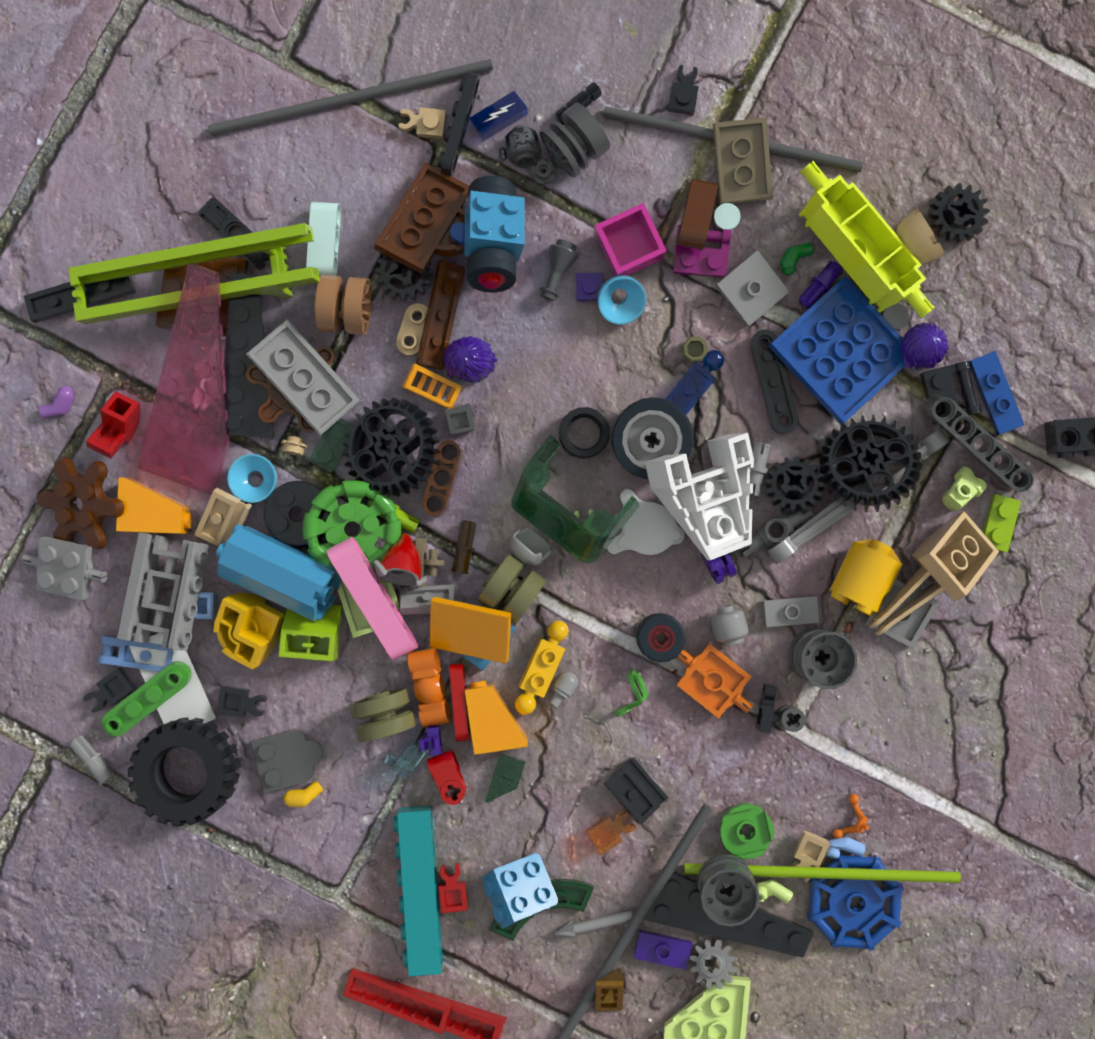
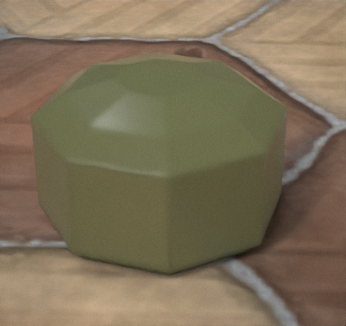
(694, 349)

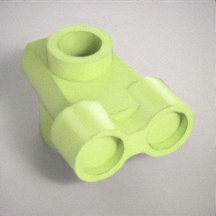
(963, 489)

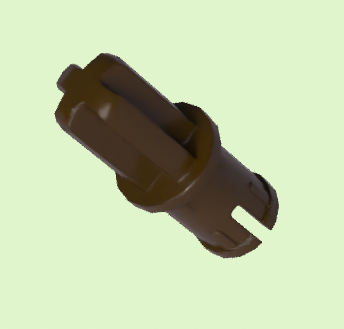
(464, 547)

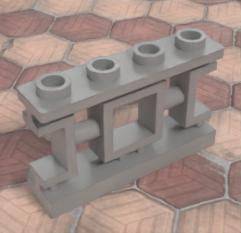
(144, 590)

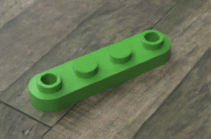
(146, 698)

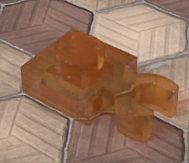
(606, 833)

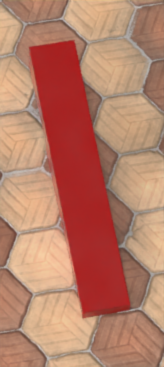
(423, 1007)

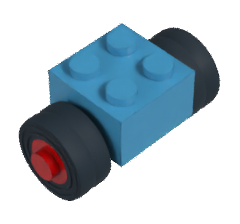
(493, 233)

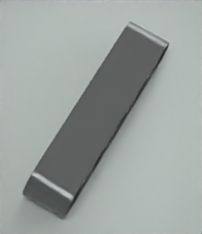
(989, 450)

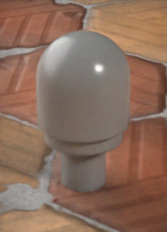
(564, 687)

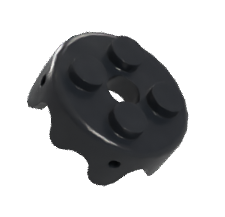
(279, 507)

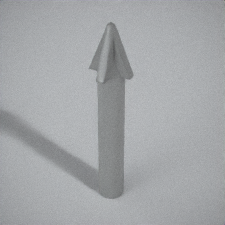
(571, 929)

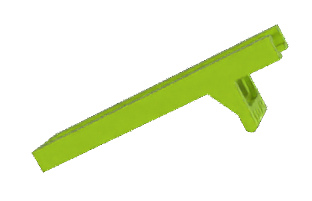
(269, 241)

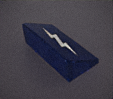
(499, 115)

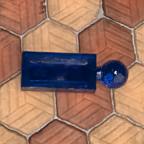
(696, 381)

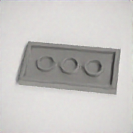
(303, 377)

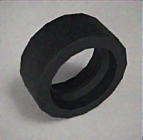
(584, 412)

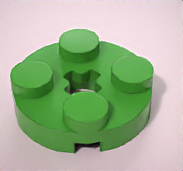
(759, 839)

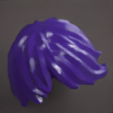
(924, 346)
(469, 359)

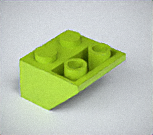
(309, 638)

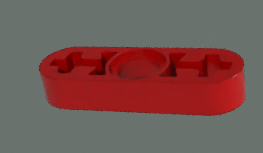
(459, 704)

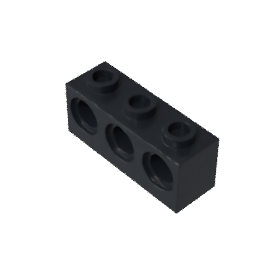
(1076, 432)

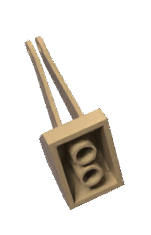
(952, 558)

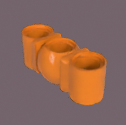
(429, 687)

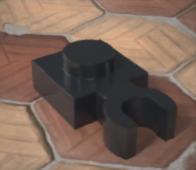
(683, 94)
(112, 689)
(236, 702)
(766, 715)

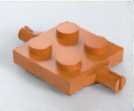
(714, 680)

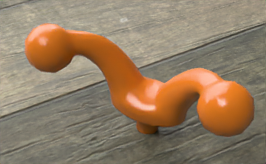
(861, 823)

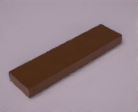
(440, 315)

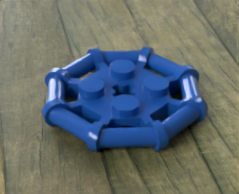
(855, 918)

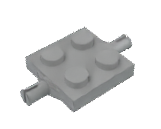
(64, 568)

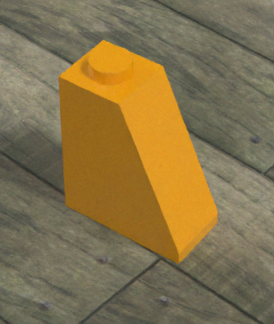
(150, 510)
(491, 720)

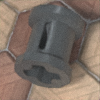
(799, 718)

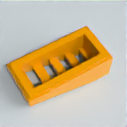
(411, 374)

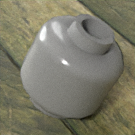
(729, 625)

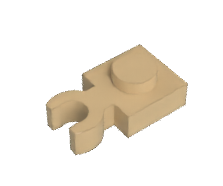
(429, 122)
(810, 851)

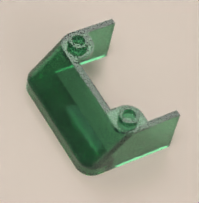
(580, 538)

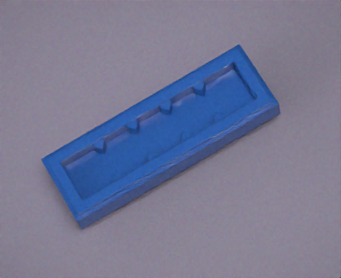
(996, 393)

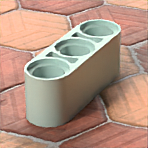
(325, 223)

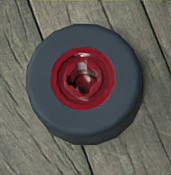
(654, 631)

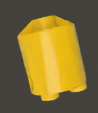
(866, 575)

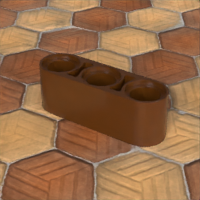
(697, 214)
(443, 492)

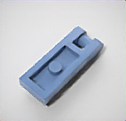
(125, 655)

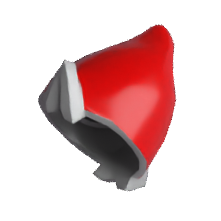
(401, 564)

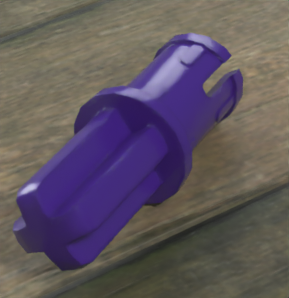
(820, 284)

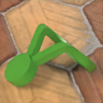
(633, 674)

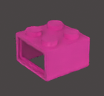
(629, 241)

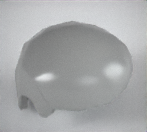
(529, 547)

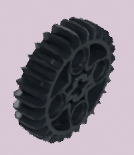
(400, 449)
(875, 454)

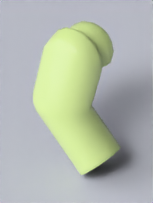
(773, 888)

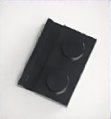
(636, 791)

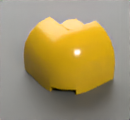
(247, 628)

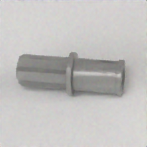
(91, 759)

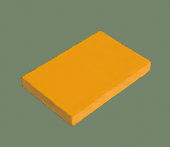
(470, 629)

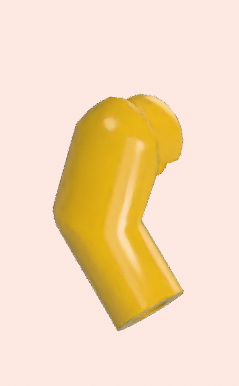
(302, 797)

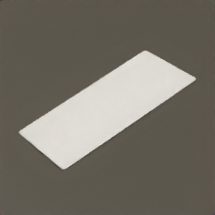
(190, 700)

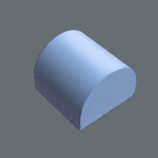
(207, 605)

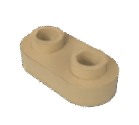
(411, 329)

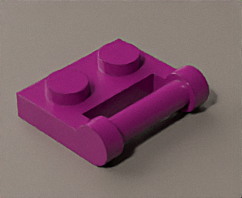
(703, 263)

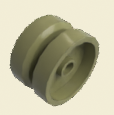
(381, 710)

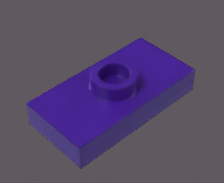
(662, 949)

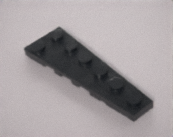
(242, 397)
(682, 908)

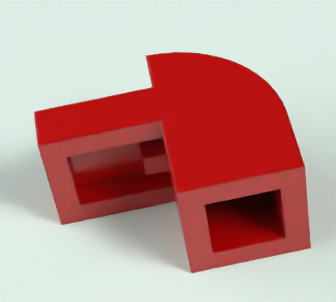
(119, 422)

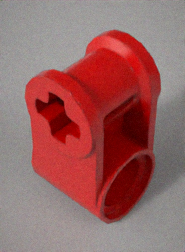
(447, 772)

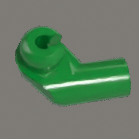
(792, 255)

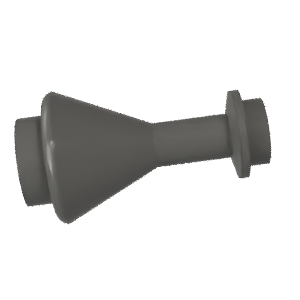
(561, 258)

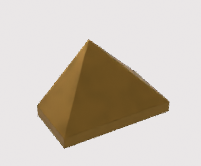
(609, 992)

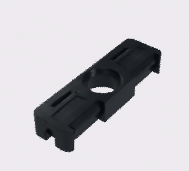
(224, 222)

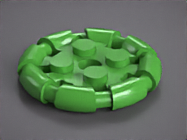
(348, 512)

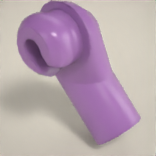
(60, 405)

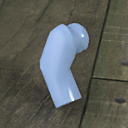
(844, 844)

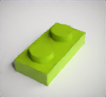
(1001, 521)

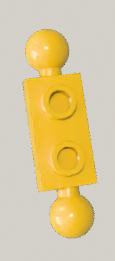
(541, 667)

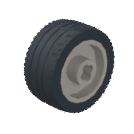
(647, 417)

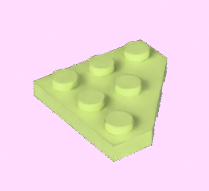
(713, 1013)

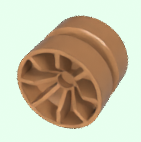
(339, 305)

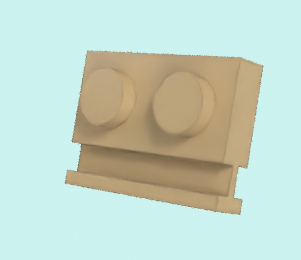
(221, 517)

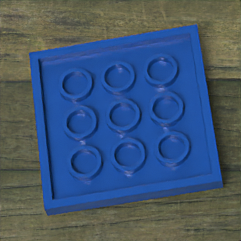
(841, 350)

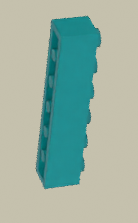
(419, 889)

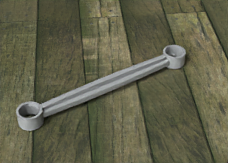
(836, 509)

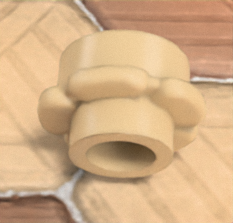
(293, 446)

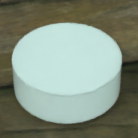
(726, 217)

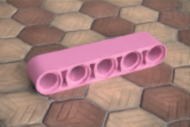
(372, 598)

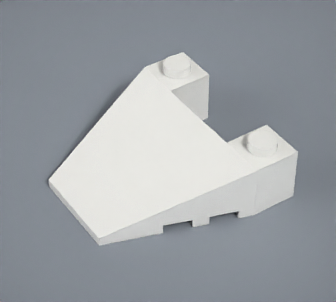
(712, 502)

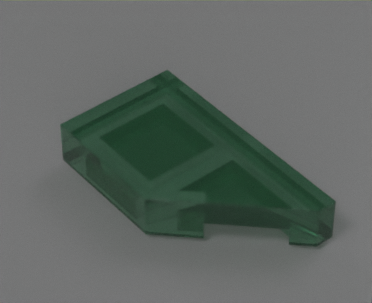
(505, 777)

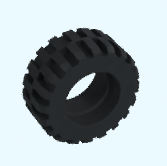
(155, 791)

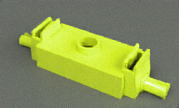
(863, 242)

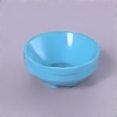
(629, 308)
(239, 478)

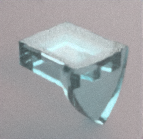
(408, 761)

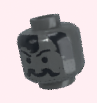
(522, 146)

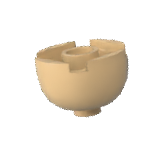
(919, 238)

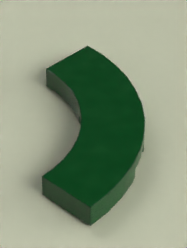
(570, 895)

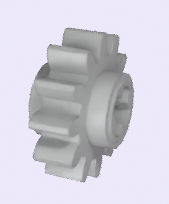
(716, 975)

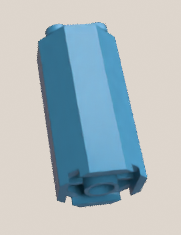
(277, 572)

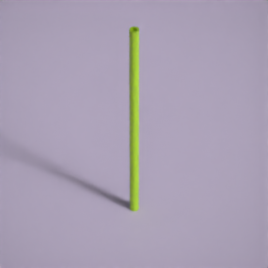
(845, 873)

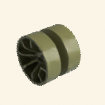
(505, 585)

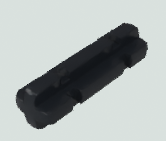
(584, 98)

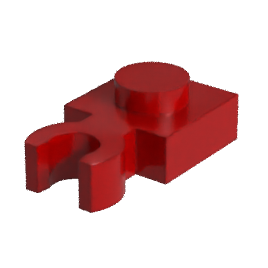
(453, 892)

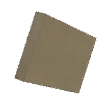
(742, 161)

